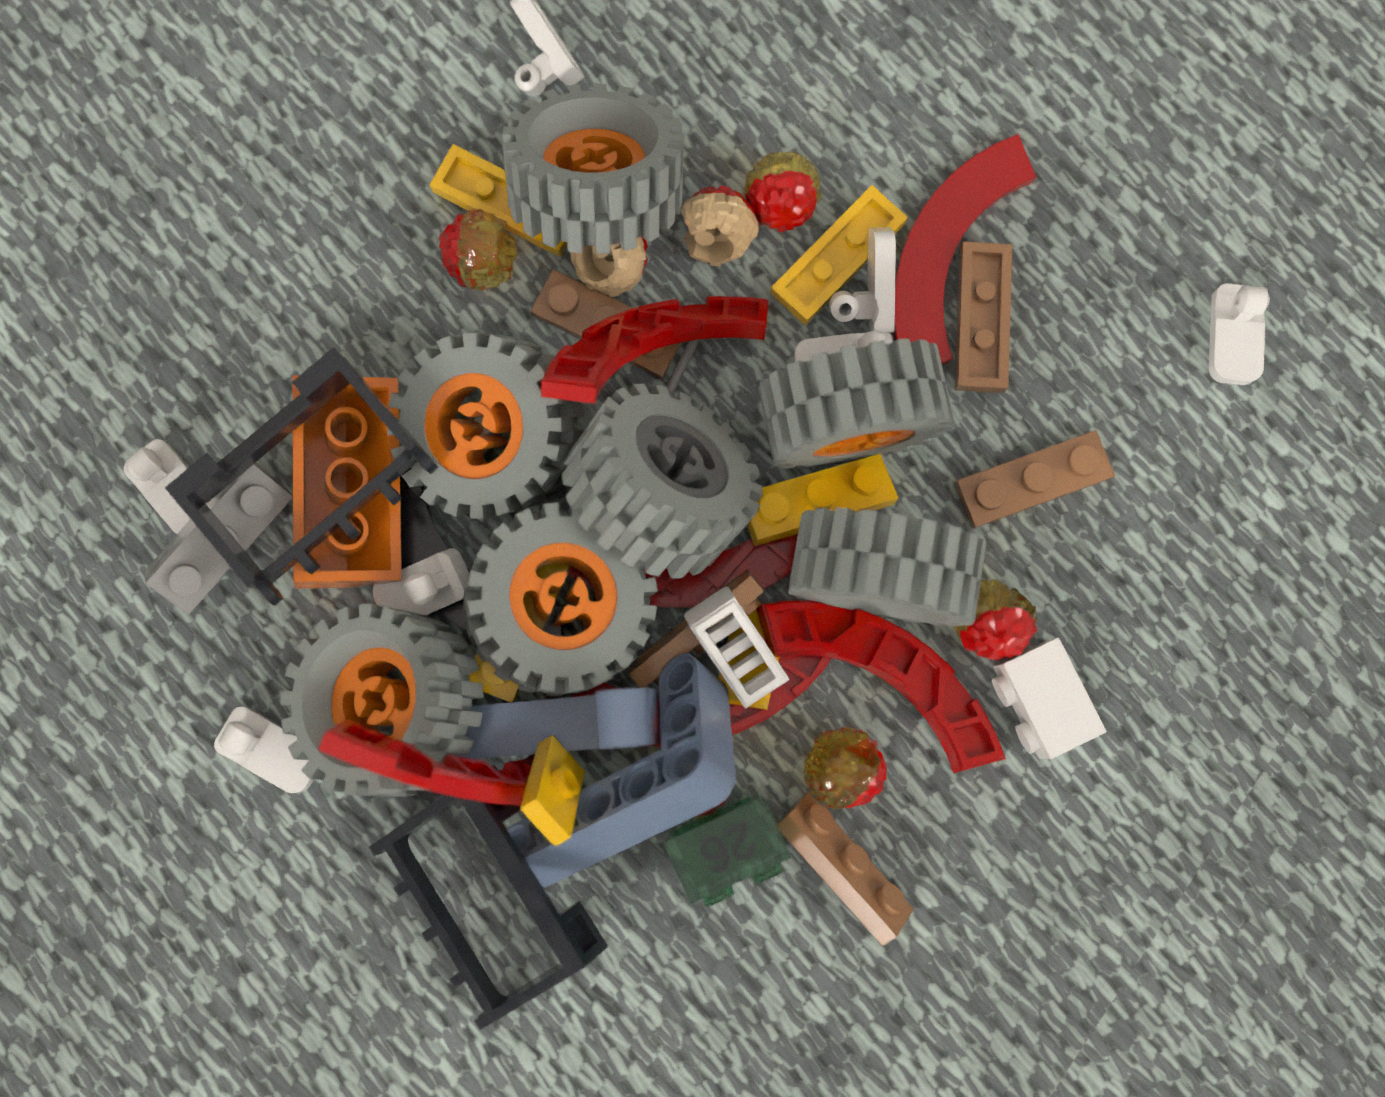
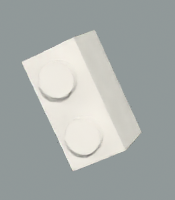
(1047, 700)

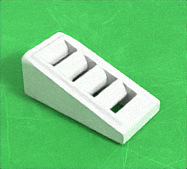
(712, 611)

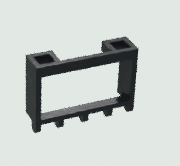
(211, 474)
(569, 934)

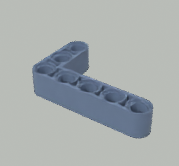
(578, 723)
(654, 793)

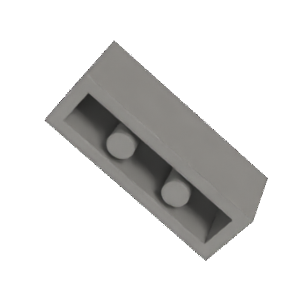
(191, 564)

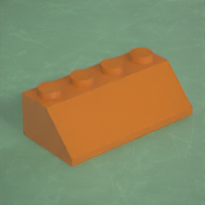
(332, 460)

